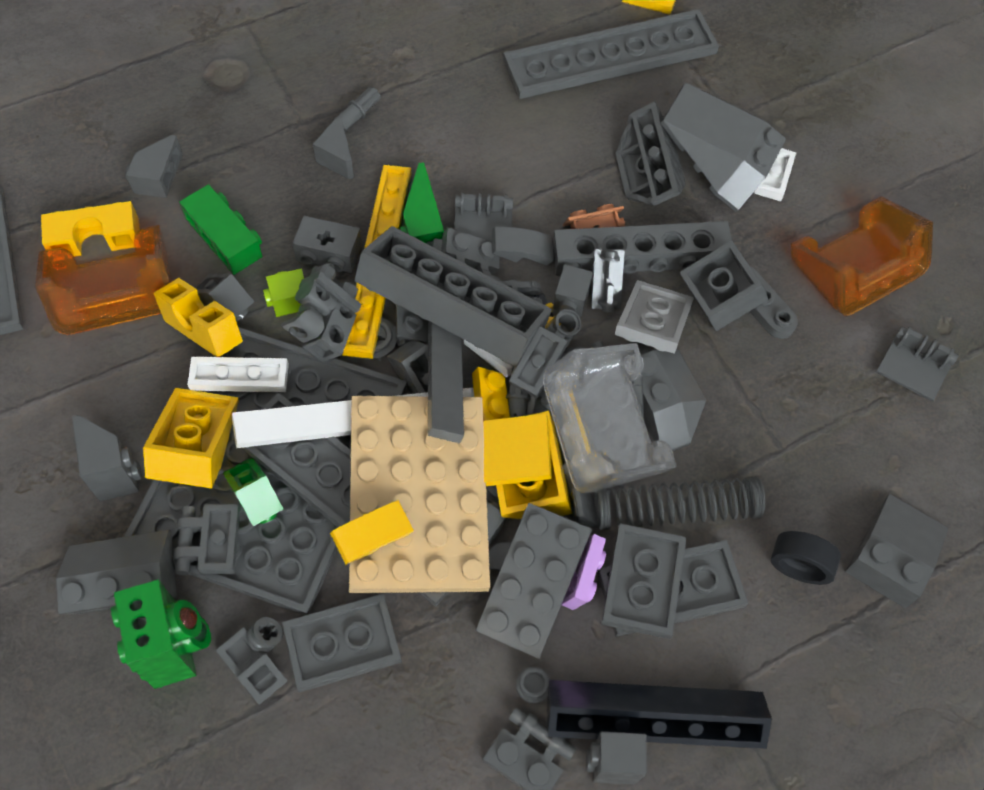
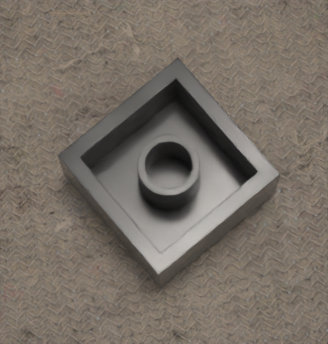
(724, 285)

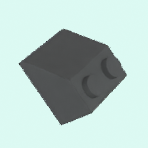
(104, 461)

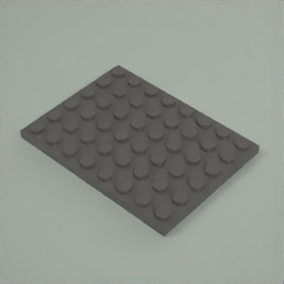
(293, 552)

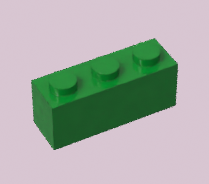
(222, 229)

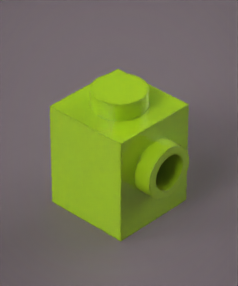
(282, 291)

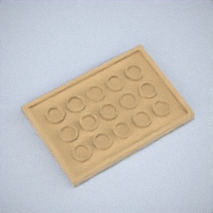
(438, 489)

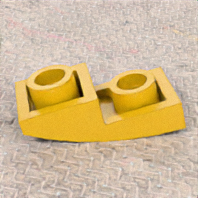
(371, 532)

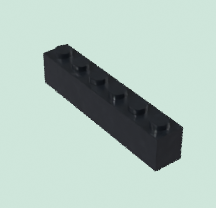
(660, 712)

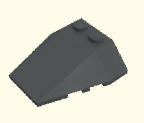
(724, 141)

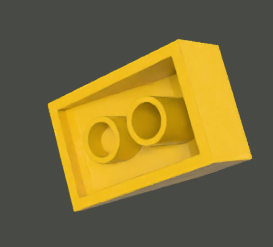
(190, 438)

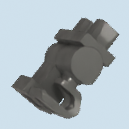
(325, 313)

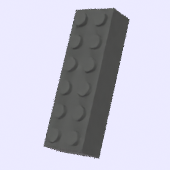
(451, 294)

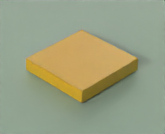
(516, 450)

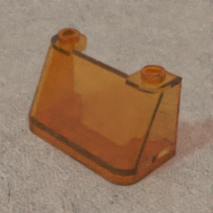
(870, 261)
(103, 290)

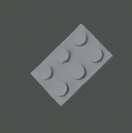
(654, 316)

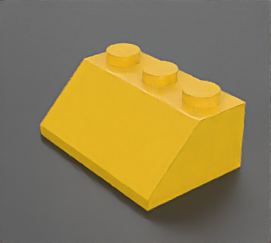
(546, 494)

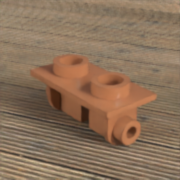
(604, 217)

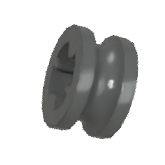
(255, 639)

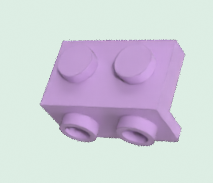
(582, 585)

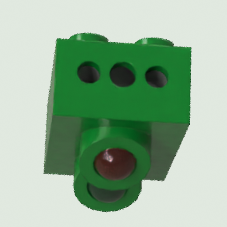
(158, 633)

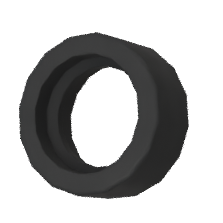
(806, 557)

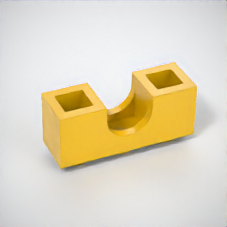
(70, 228)
(208, 326)

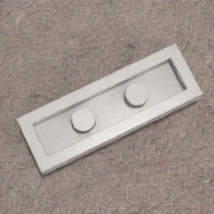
(238, 374)

